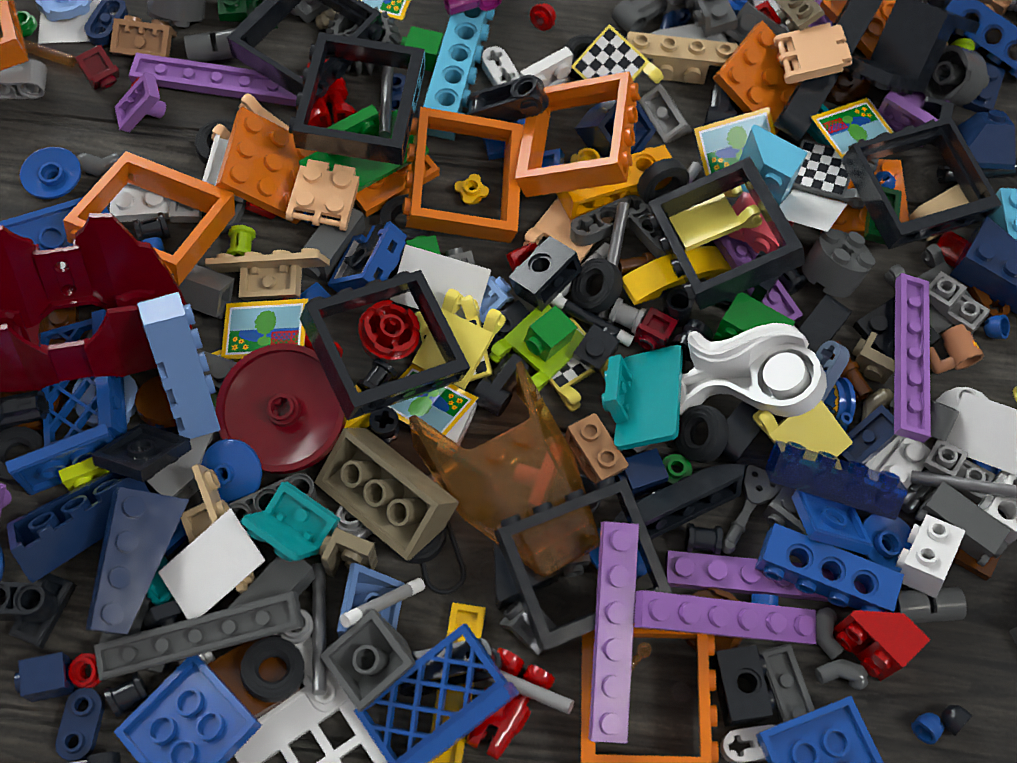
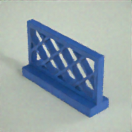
(109, 390)
(460, 722)

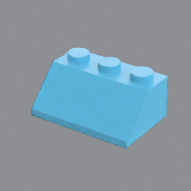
(775, 160)

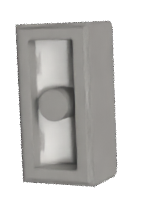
(664, 114)

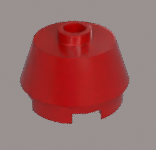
(388, 331)

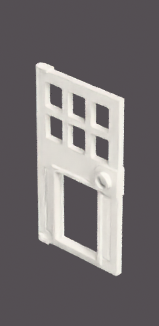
(302, 714)

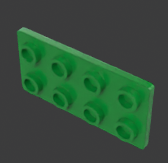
(369, 172)

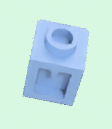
(495, 296)

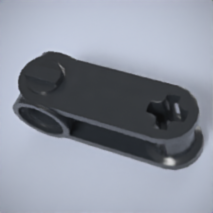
(510, 100)
(457, 672)

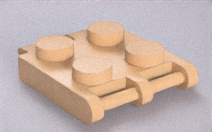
(813, 52)
(324, 194)

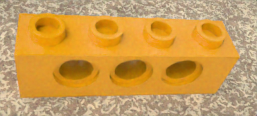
(586, 200)

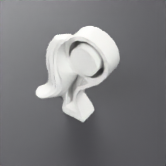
(760, 366)

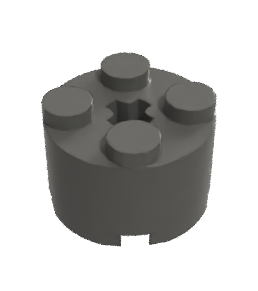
(180, 11)
(958, 76)
(838, 262)

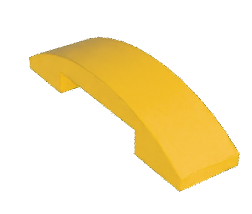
(658, 275)

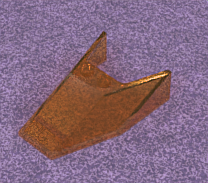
(511, 478)

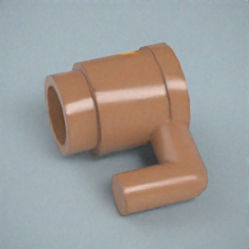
(961, 349)

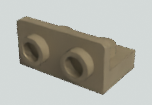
(346, 548)

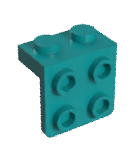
(292, 523)

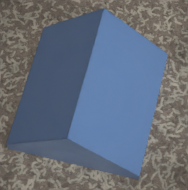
(365, 585)

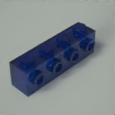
(836, 479)

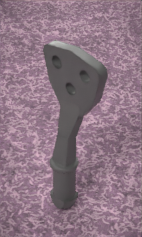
(752, 500)

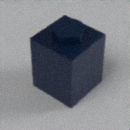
(644, 473)
(44, 677)

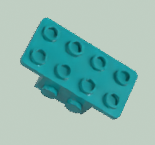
(644, 396)

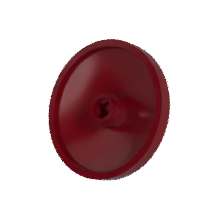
(280, 407)

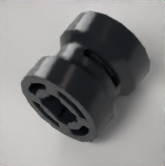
(690, 326)

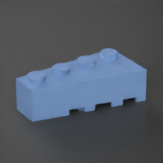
(179, 364)

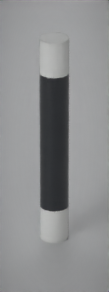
(590, 318)

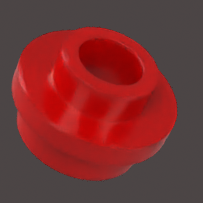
(543, 16)
(77, 671)

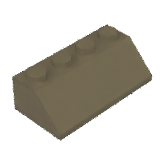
(385, 491)

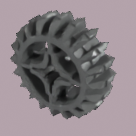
(345, 27)

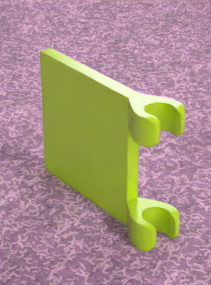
(515, 341)

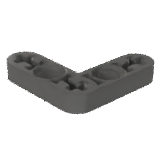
(599, 230)

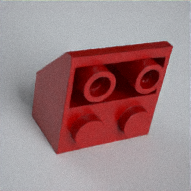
(880, 640)

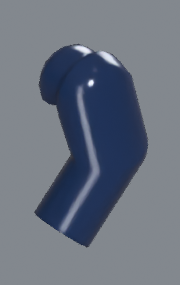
(675, 18)

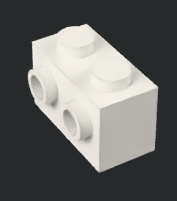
(930, 555)

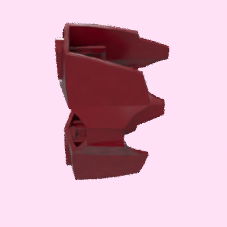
(100, 269)

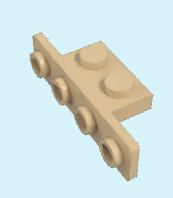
(682, 57)
(269, 275)
(204, 515)

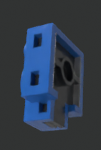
(369, 257)

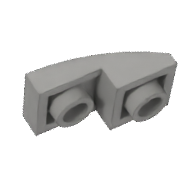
(949, 299)
(952, 461)

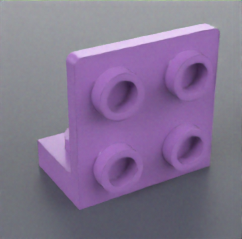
(904, 110)

